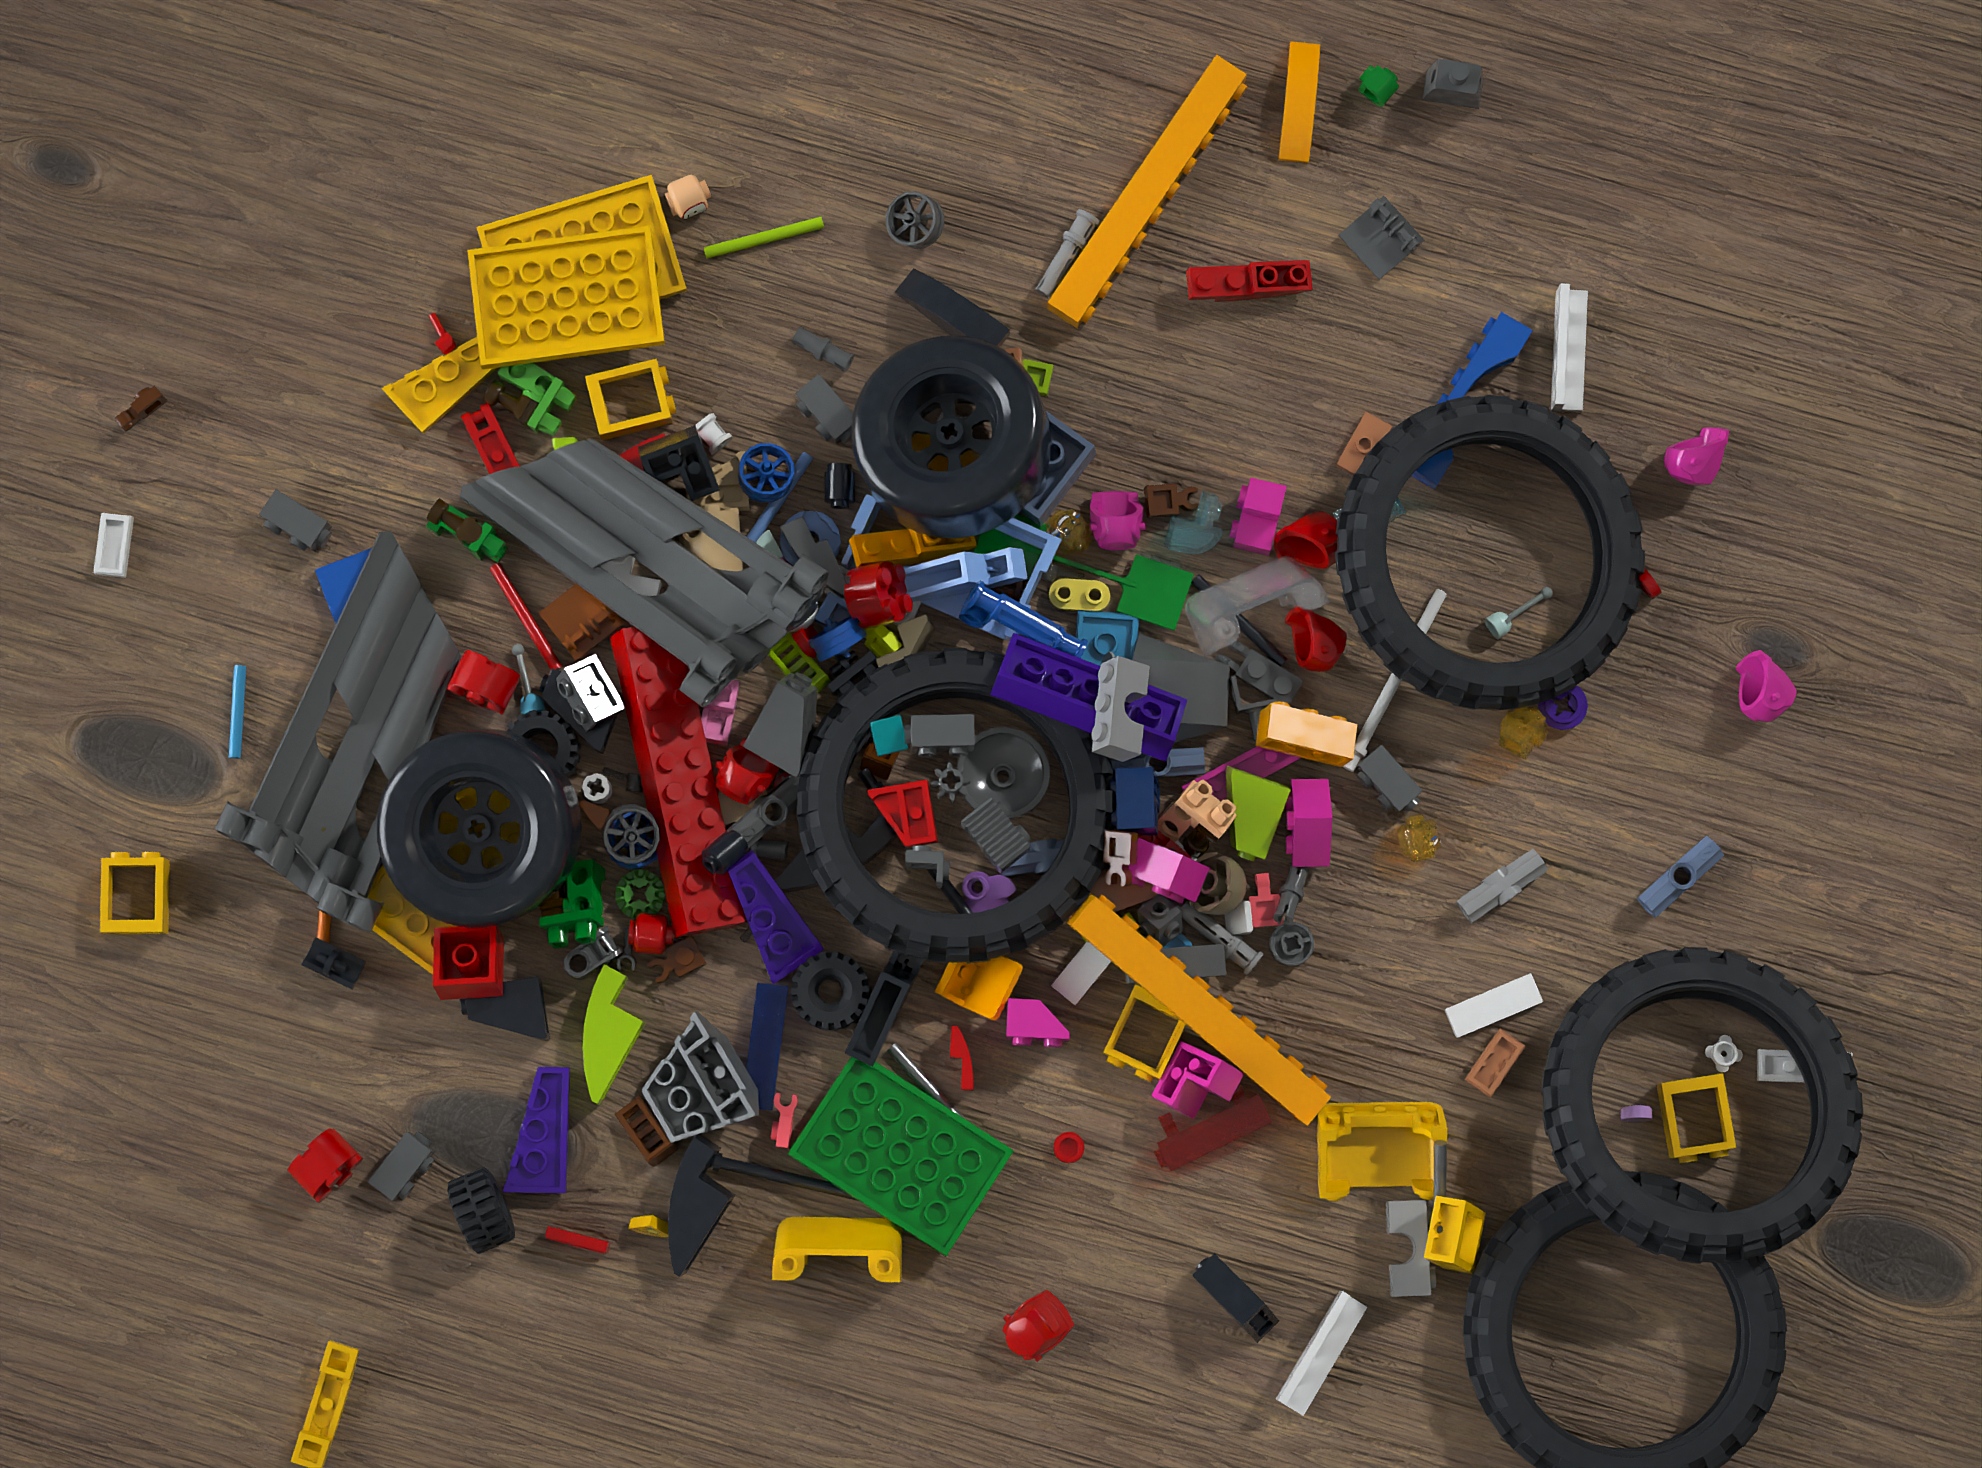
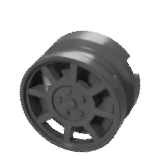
(1291, 944)

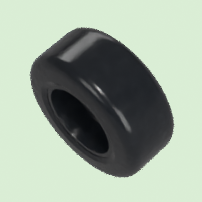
(939, 375)
(418, 853)

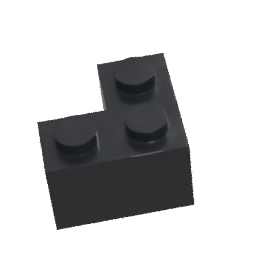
(682, 455)

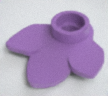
(994, 891)

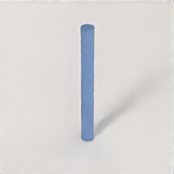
(773, 507)

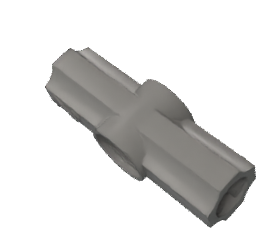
(1502, 885)

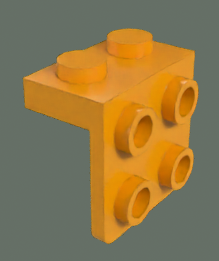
(980, 985)

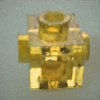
(1522, 731)

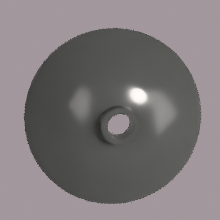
(1011, 753)

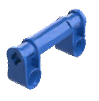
(984, 605)

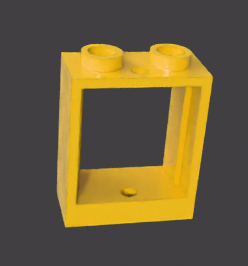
(638, 424)
(135, 927)
(1119, 1059)
(1689, 1154)
(1460, 1240)

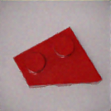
(908, 811)

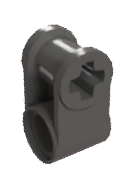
(594, 954)

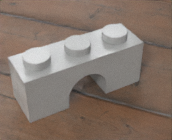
(1114, 732)
(1414, 1275)

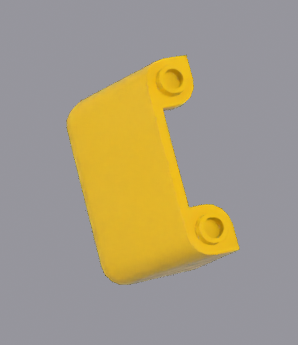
(1378, 1146)
(838, 1237)

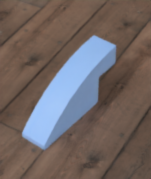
(962, 571)

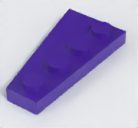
(775, 923)
(542, 1144)

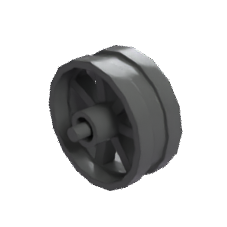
(914, 220)
(630, 833)

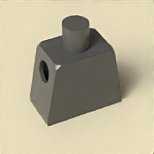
(1454, 83)

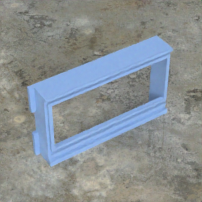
(953, 604)

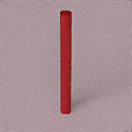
(525, 616)

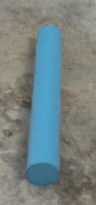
(237, 712)

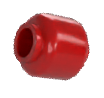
(650, 933)

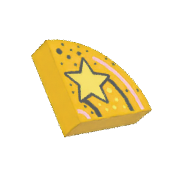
(649, 1225)

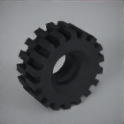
(821, 968)

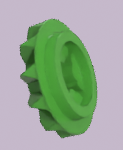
(640, 878)

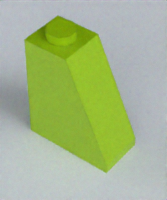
(1258, 811)

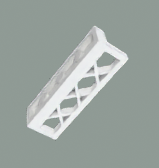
(1569, 349)
(1321, 1353)

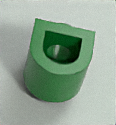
(1378, 85)

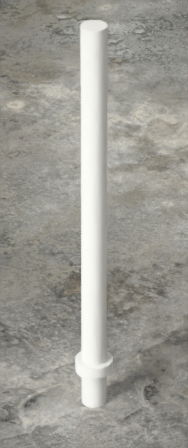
(1391, 687)

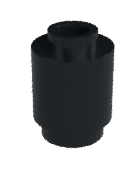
(839, 485)
(724, 852)

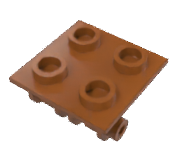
(580, 620)

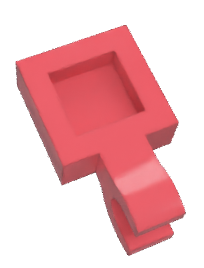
(1264, 904)
(783, 1129)

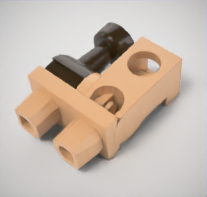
(1203, 812)

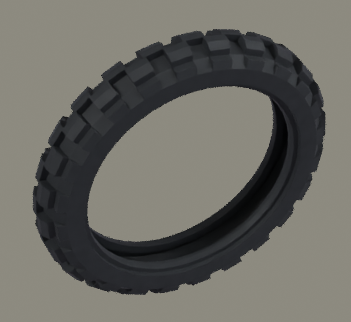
(1607, 510)
(877, 911)
(1628, 1207)
(1525, 1426)

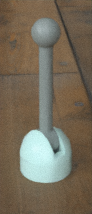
(1500, 623)

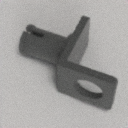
(1252, 709)

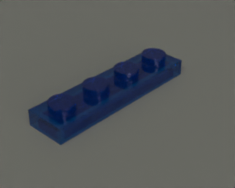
(767, 1040)

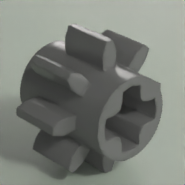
(944, 788)

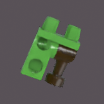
(538, 398)

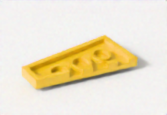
(439, 386)

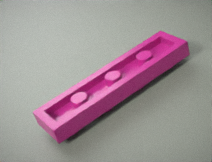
(1256, 761)

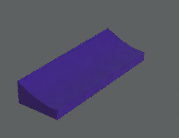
(1067, 691)

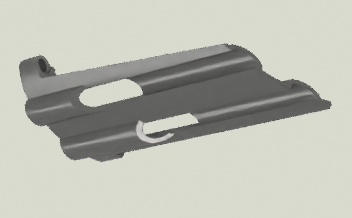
(596, 507)
(393, 674)

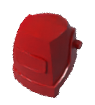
(1309, 540)
(1316, 639)
(744, 774)
(1037, 1326)

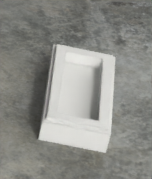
(113, 545)

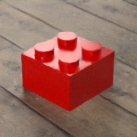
(468, 962)

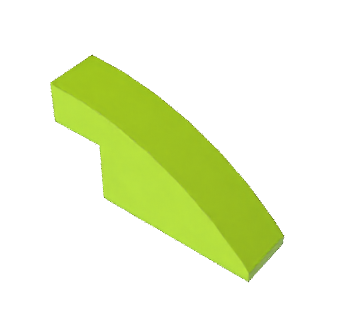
(607, 1034)

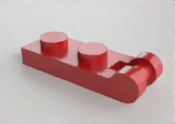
(490, 441)

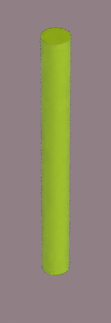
(763, 237)

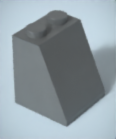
(786, 724)

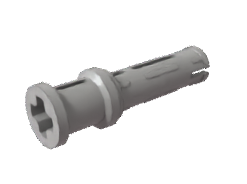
(1074, 242)
(1235, 943)

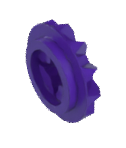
(1566, 720)

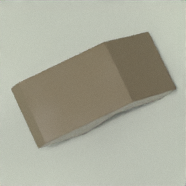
(915, 637)

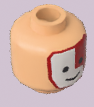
(687, 196)

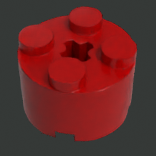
(877, 594)
(483, 682)
(325, 1164)

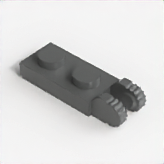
(1263, 674)

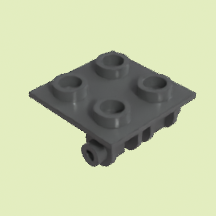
(1381, 237)

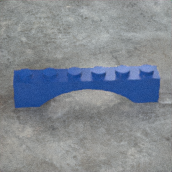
(1500, 347)

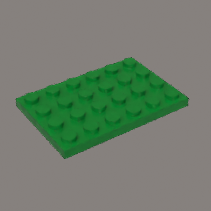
(901, 1153)

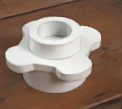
(1724, 1044)

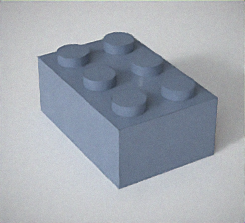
(1067, 462)

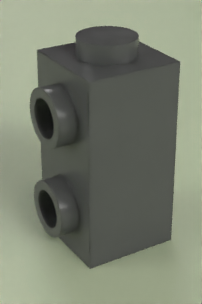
(826, 408)
(295, 520)
(941, 734)
(1389, 780)
(402, 1165)

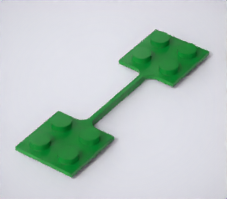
(1150, 590)

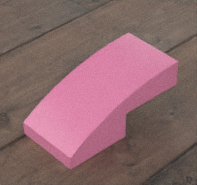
(719, 715)

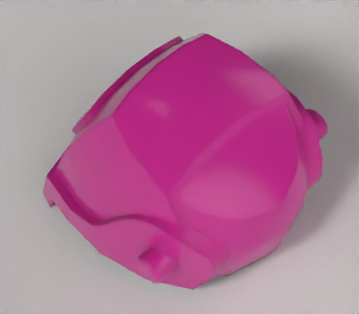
(1697, 458)
(1116, 519)
(1763, 688)

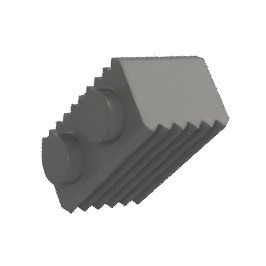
(996, 835)

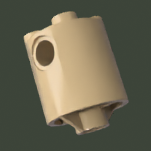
(710, 550)

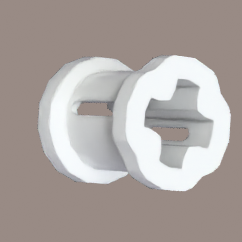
(713, 433)
(599, 798)

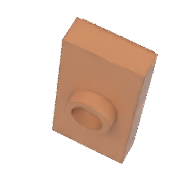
(1366, 435)
(1494, 1063)

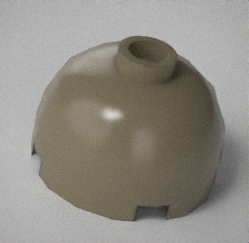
(1222, 887)

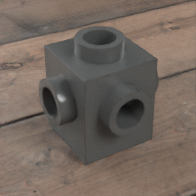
(1160, 919)

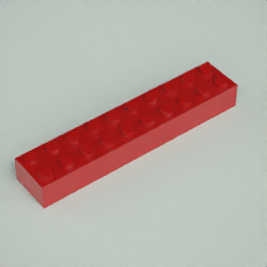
(675, 783)

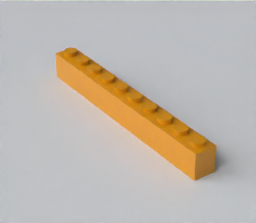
(1147, 191)
(1198, 1009)

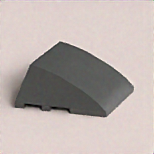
(1191, 677)
(701, 1084)

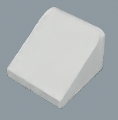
(1240, 919)

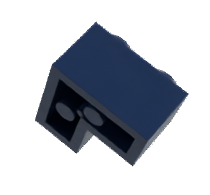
(1136, 800)

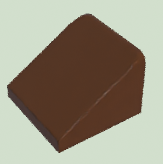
(878, 766)
(595, 813)

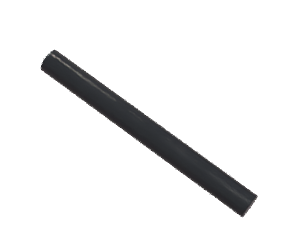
(1248, 629)

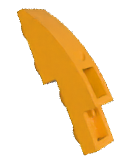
(905, 547)

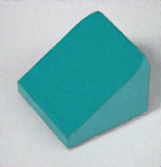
(888, 735)

